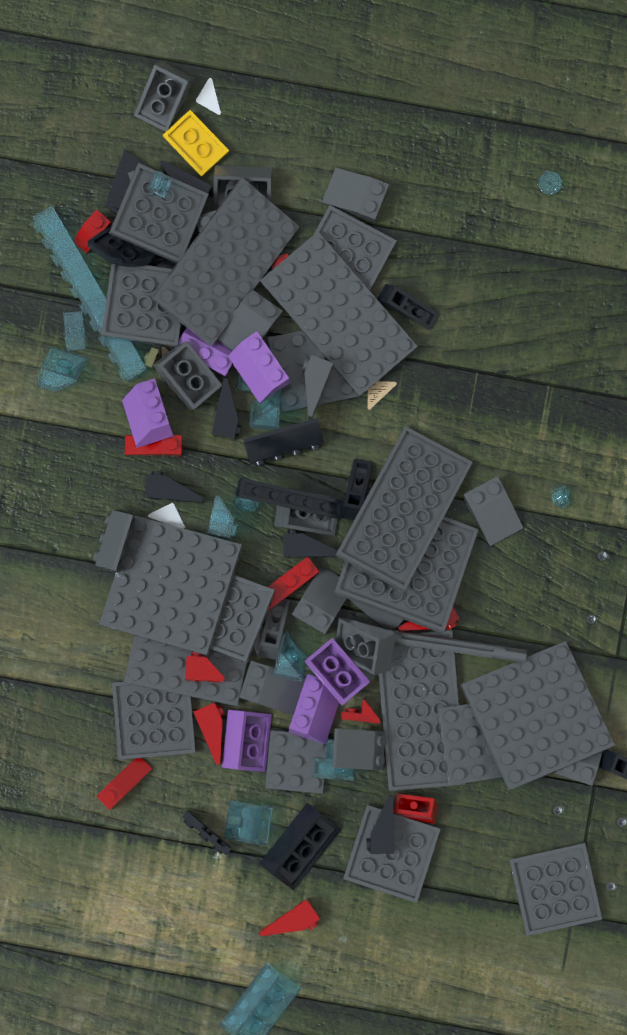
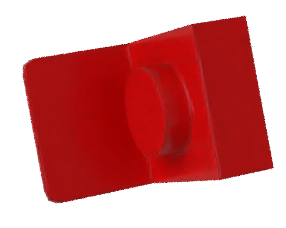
(366, 715)

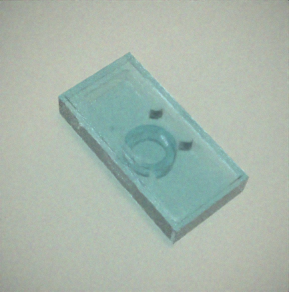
(74, 331)

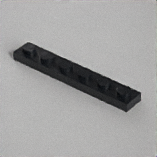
(289, 498)

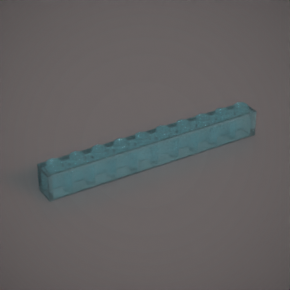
(87, 290)

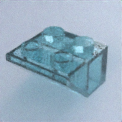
(248, 822)

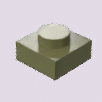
(152, 357)

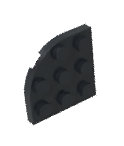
(120, 251)

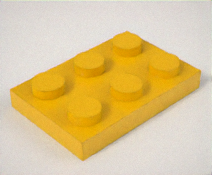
(195, 143)

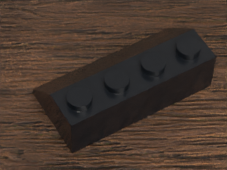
(283, 442)
(300, 846)

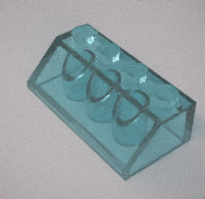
(261, 1003)

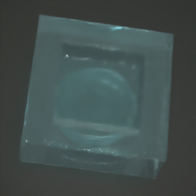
(159, 184)

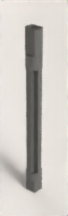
(459, 646)

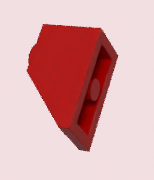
(95, 224)
(201, 669)
(416, 808)

